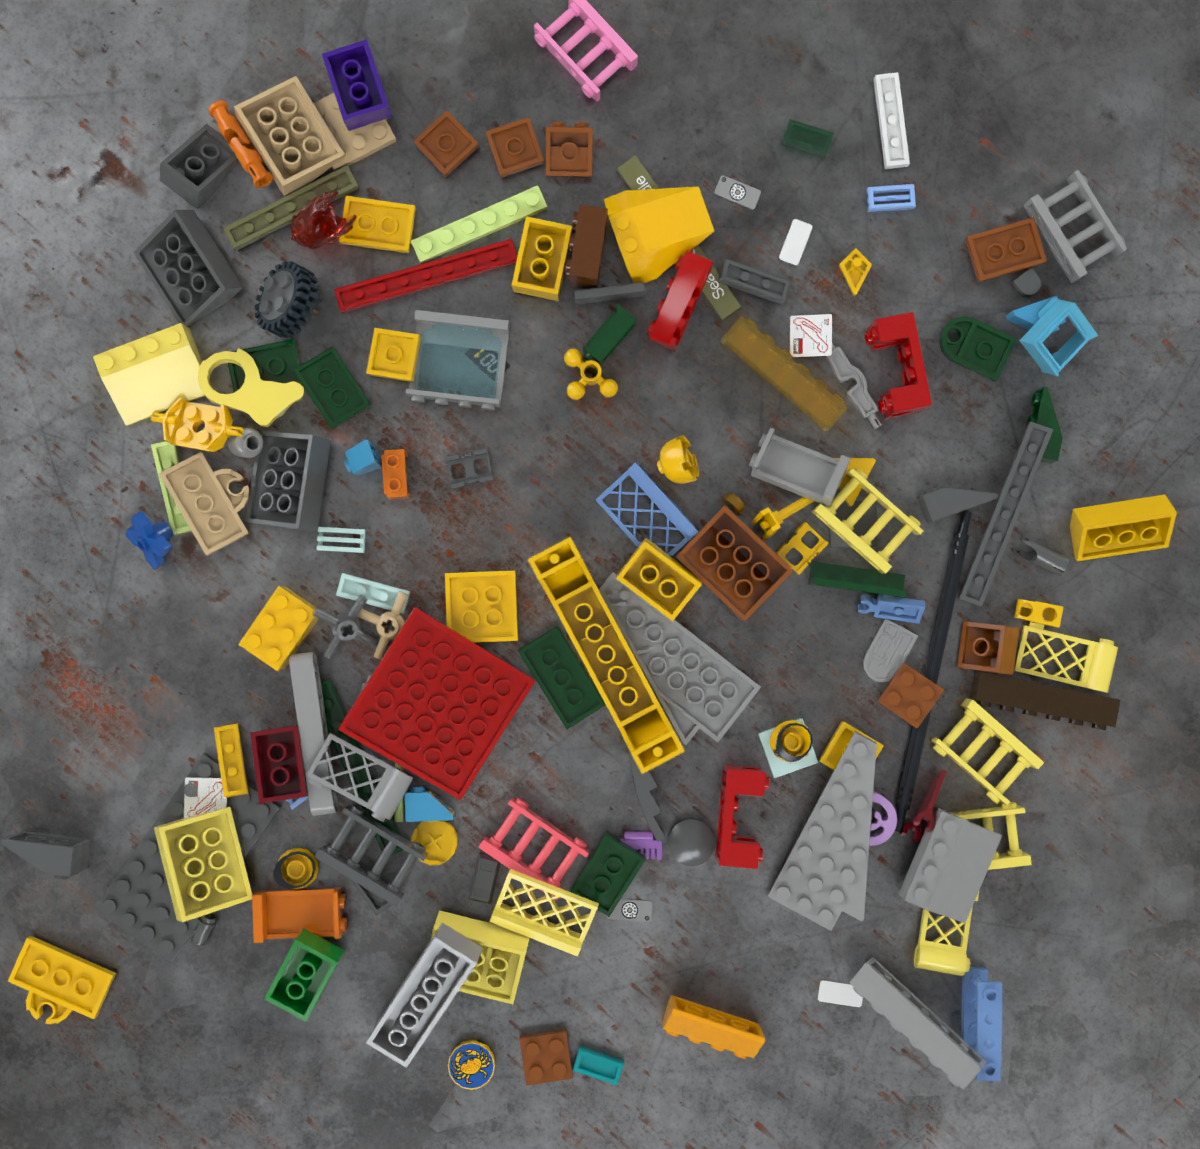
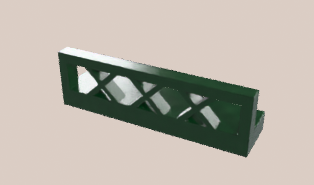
(857, 579)

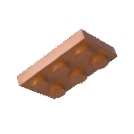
(1005, 250)

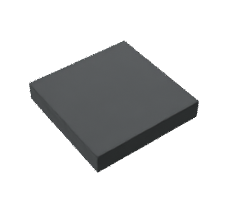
(860, 527)

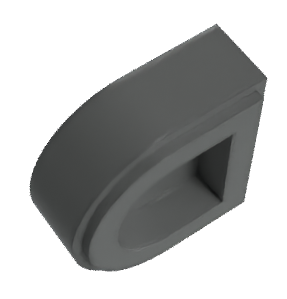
(1027, 283)

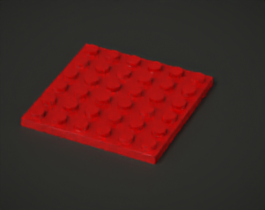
(436, 704)

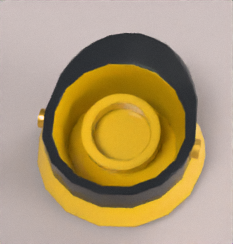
(791, 741)
(296, 869)

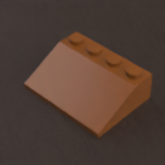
(734, 563)

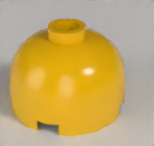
(678, 462)

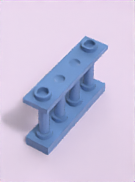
(983, 1020)

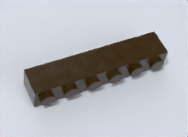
(1045, 699)

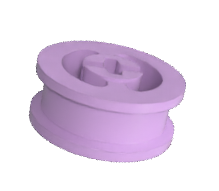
(887, 823)

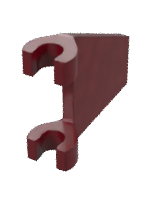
(925, 808)

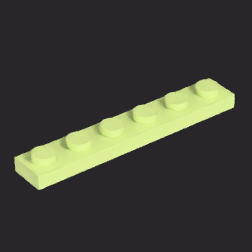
(479, 224)

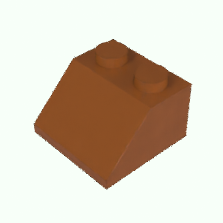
(988, 647)

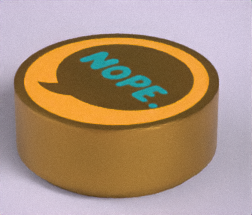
(733, 503)

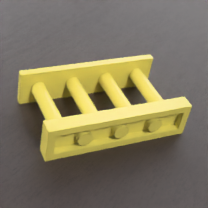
(845, 528)
(1008, 744)
(1014, 856)

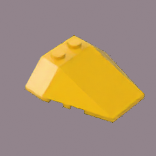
(657, 227)

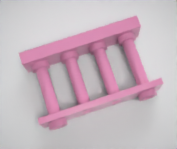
(608, 41)

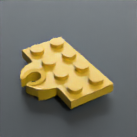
(60, 981)

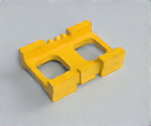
(807, 553)

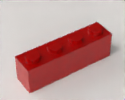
(680, 301)

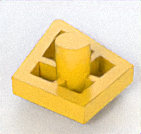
(855, 269)

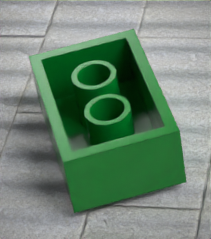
(304, 974)

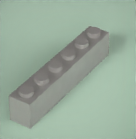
(917, 1023)

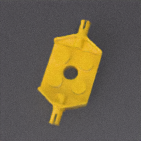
(185, 417)

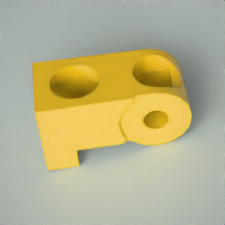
(1039, 613)

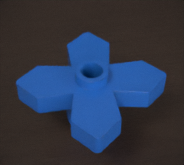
(150, 538)

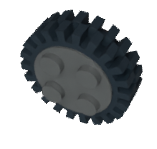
(287, 299)

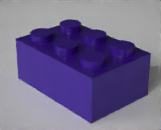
(357, 85)

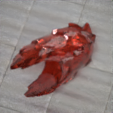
(319, 223)

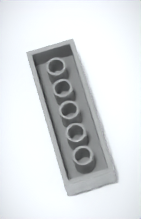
(424, 995)

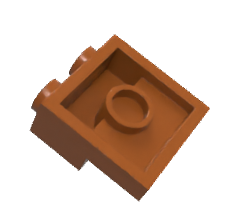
(569, 149)

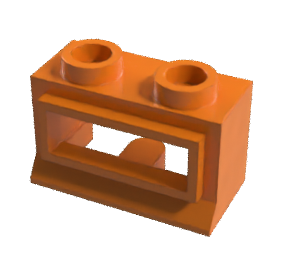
(395, 474)

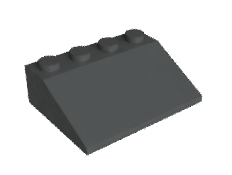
(187, 267)
(288, 481)

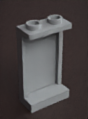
(798, 468)

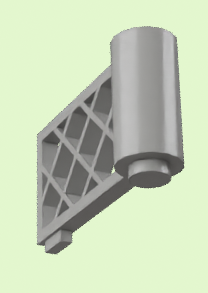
(386, 794)

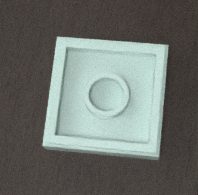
(781, 767)

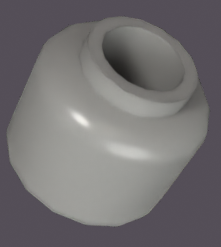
(248, 445)

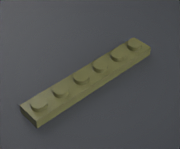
(281, 211)

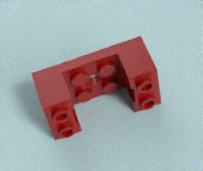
(901, 332)
(731, 848)

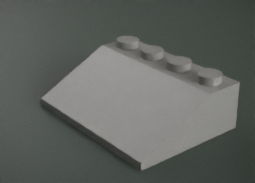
(950, 866)

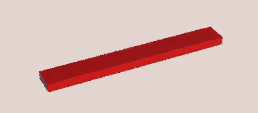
(426, 275)

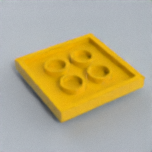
(482, 605)

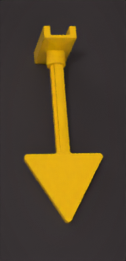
(771, 521)

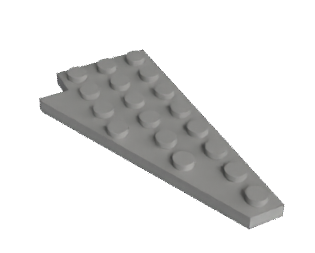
(685, 673)
(831, 854)

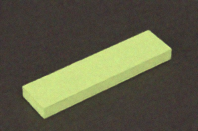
(166, 457)

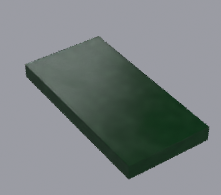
(561, 677)

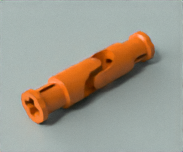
(240, 145)

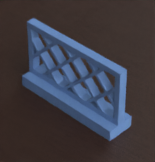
(658, 497)

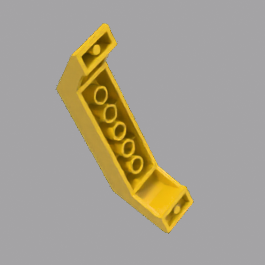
(606, 655)

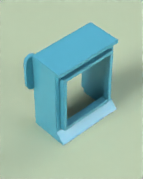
(1050, 317)

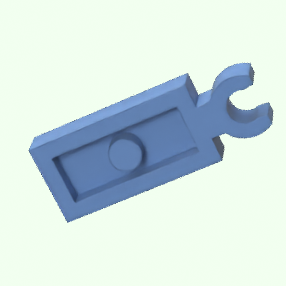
(892, 608)

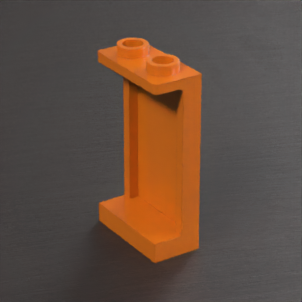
(288, 911)

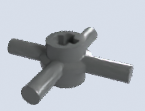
(343, 620)

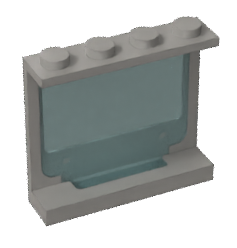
(460, 360)

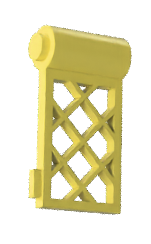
(1097, 665)
(942, 956)

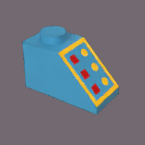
(426, 806)

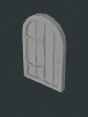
(888, 651)

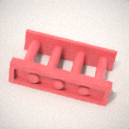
(512, 858)

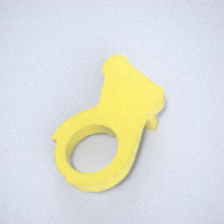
(258, 398)

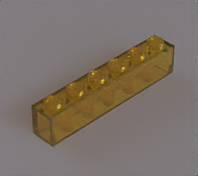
(784, 374)

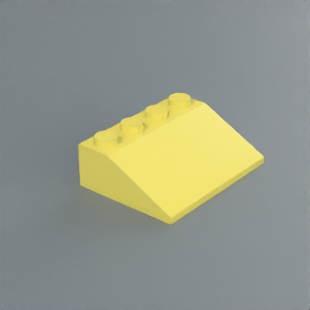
(151, 373)
(203, 863)
(500, 961)

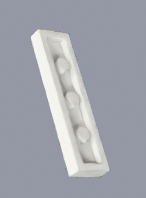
(891, 120)

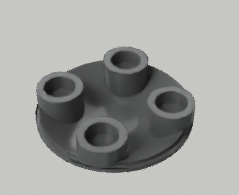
(691, 842)

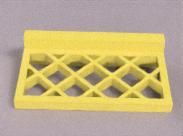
(537, 925)

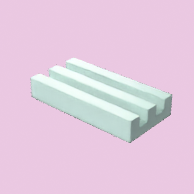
(320, 538)

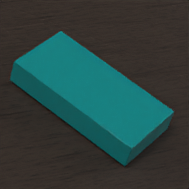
(598, 1065)

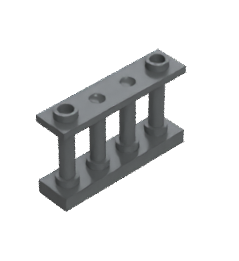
(351, 867)

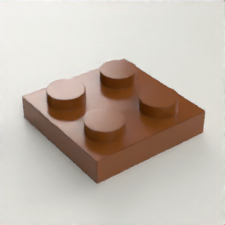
(446, 143)
(514, 147)
(911, 695)
(546, 1057)

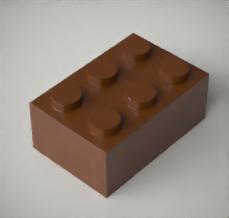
(587, 246)

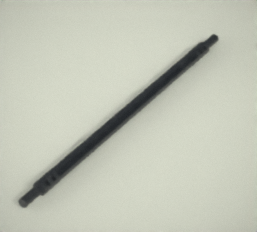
(933, 665)

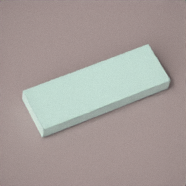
(376, 593)

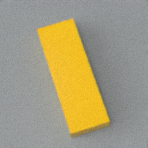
(231, 760)

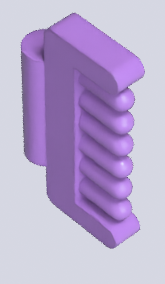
(643, 841)

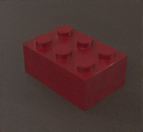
(278, 764)

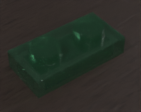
(807, 138)

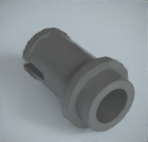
(203, 929)

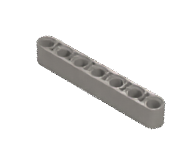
(312, 728)

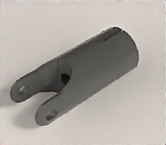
(1043, 556)

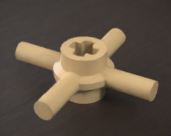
(382, 627)

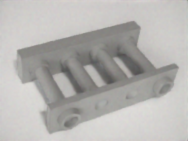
(1051, 227)

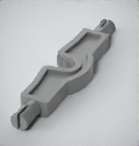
(858, 394)

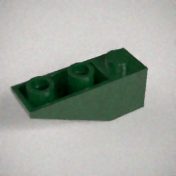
(1044, 414)

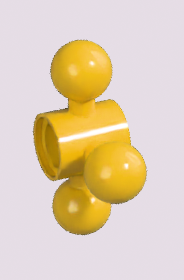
(576, 389)

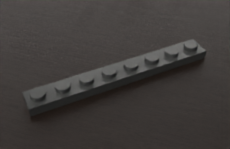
(1005, 513)

